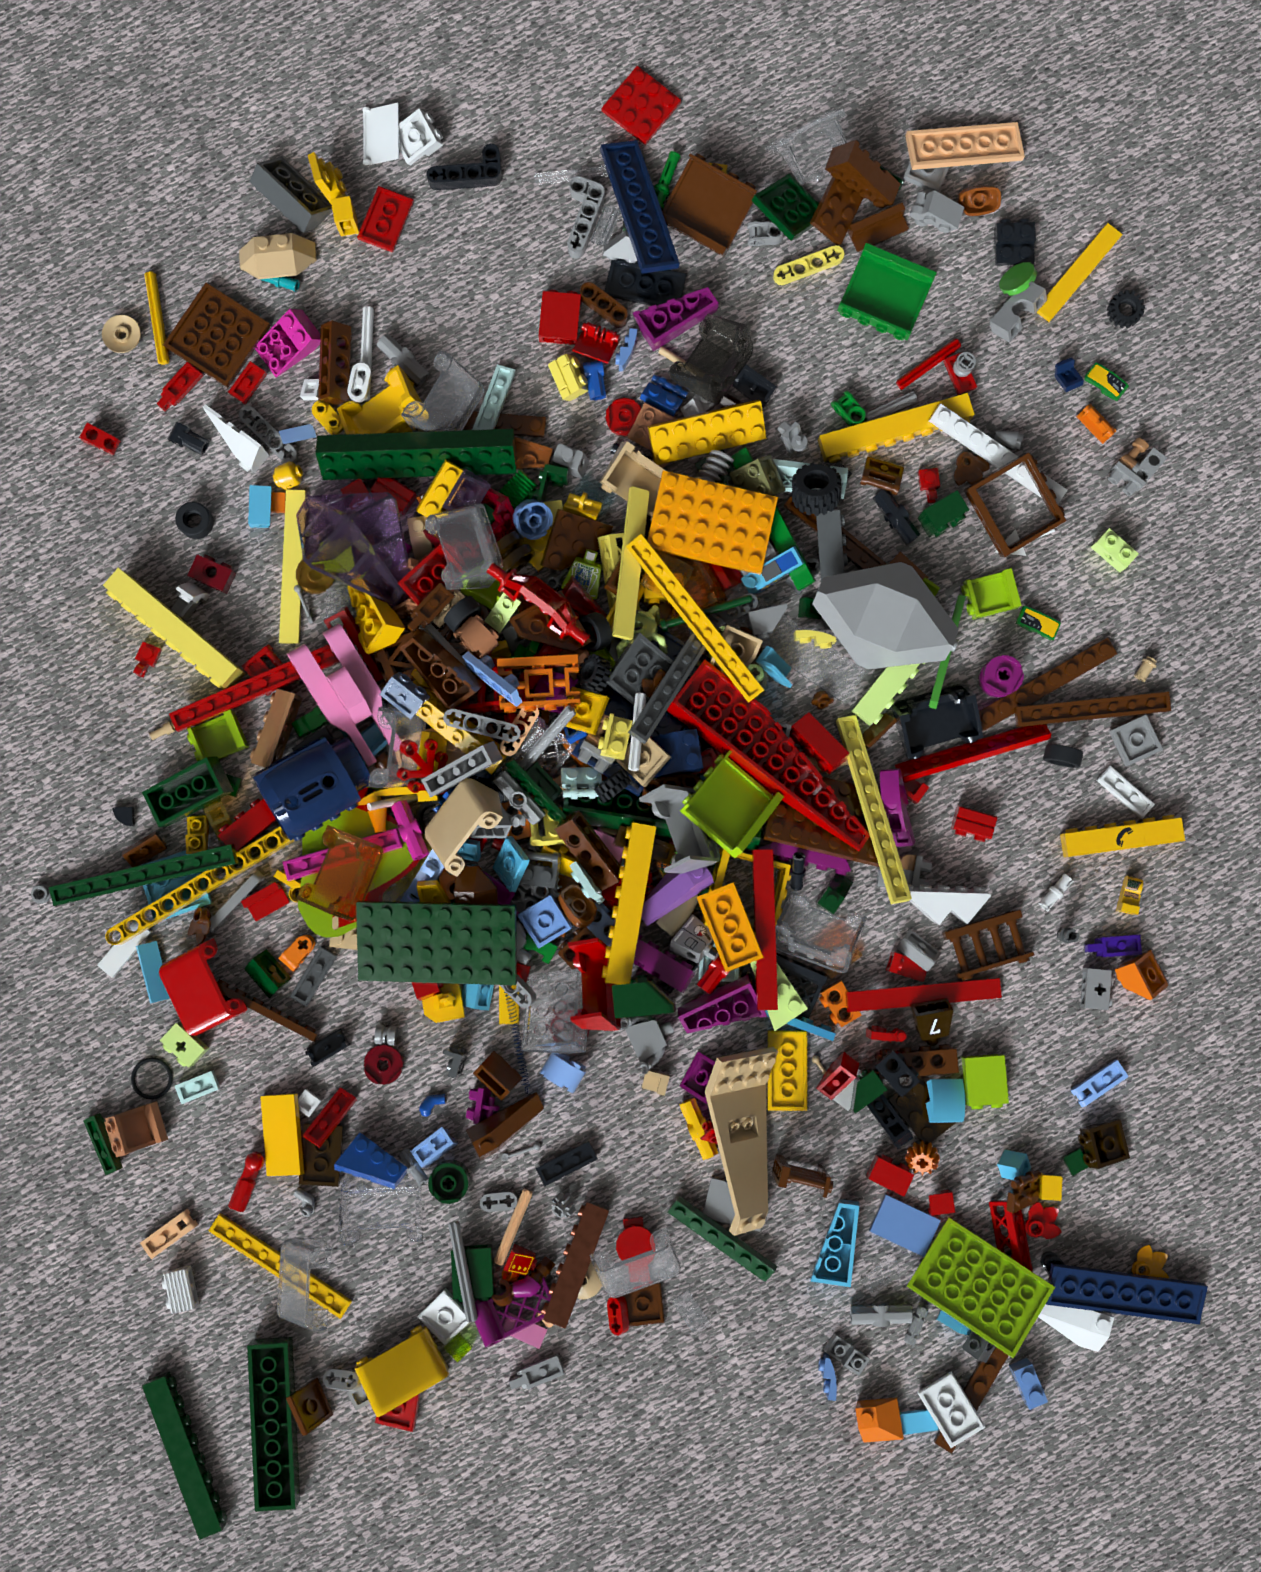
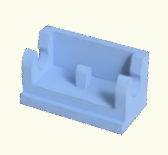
(433, 1147)

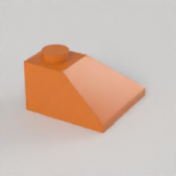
(1142, 976)
(879, 1420)

